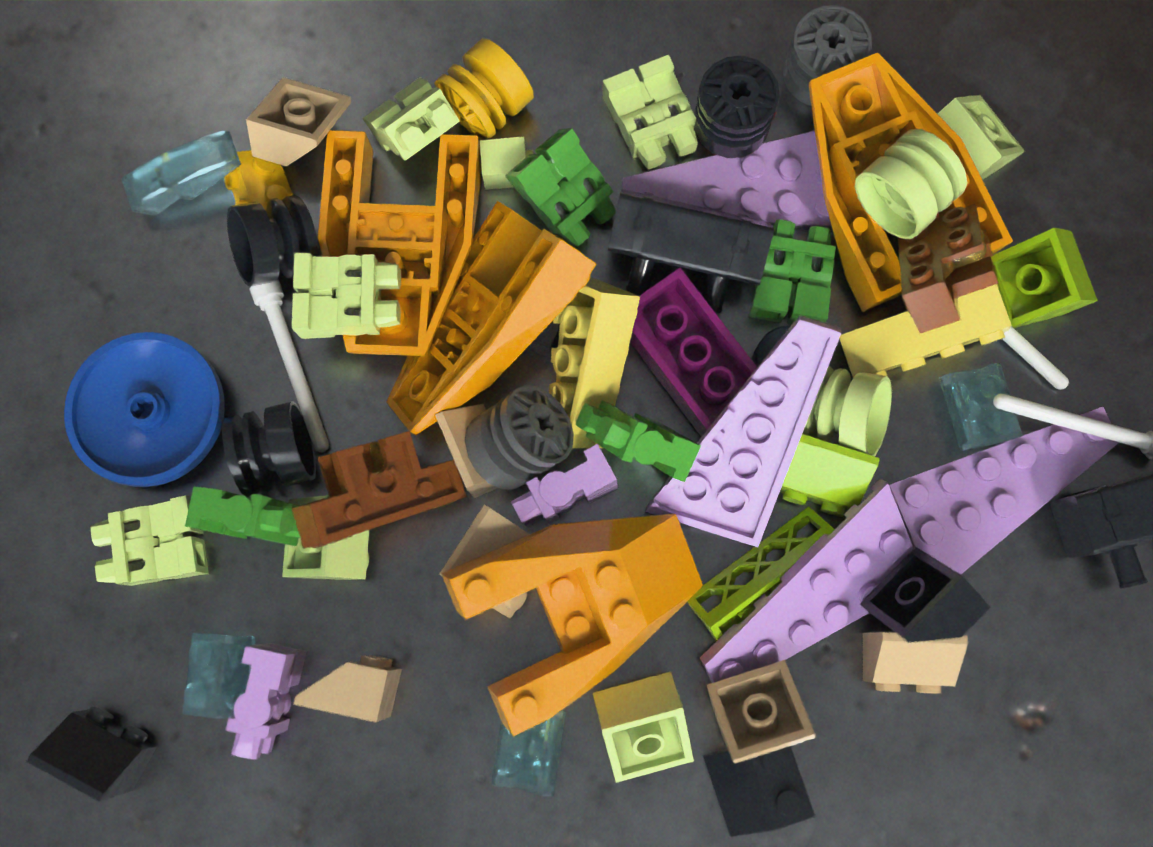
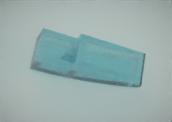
(180, 173)

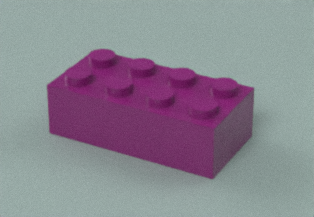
(689, 349)

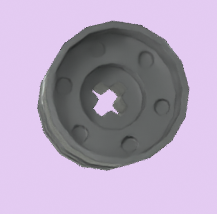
(822, 43)
(519, 438)

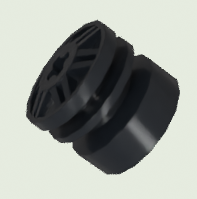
(731, 125)
(267, 239)
(261, 450)

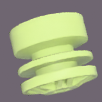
(911, 183)
(851, 411)

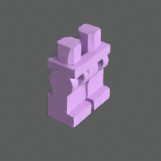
(561, 491)
(267, 699)

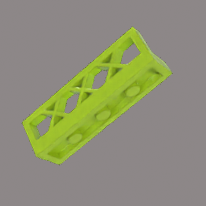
(739, 599)

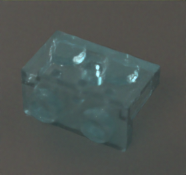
(972, 410)
(216, 674)
(530, 758)

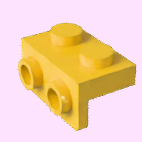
(257, 180)

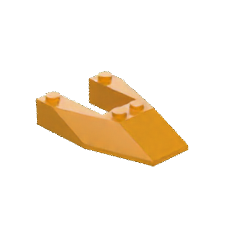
(855, 120)
(422, 239)
(501, 303)
(603, 594)

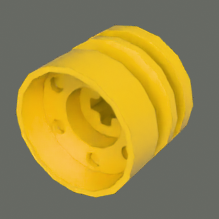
(485, 89)

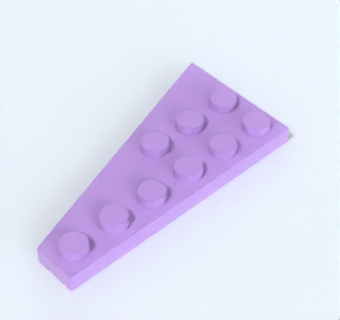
(767, 185)
(753, 440)
(982, 498)
(818, 591)

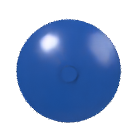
(144, 409)

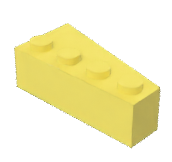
(898, 342)
(592, 350)

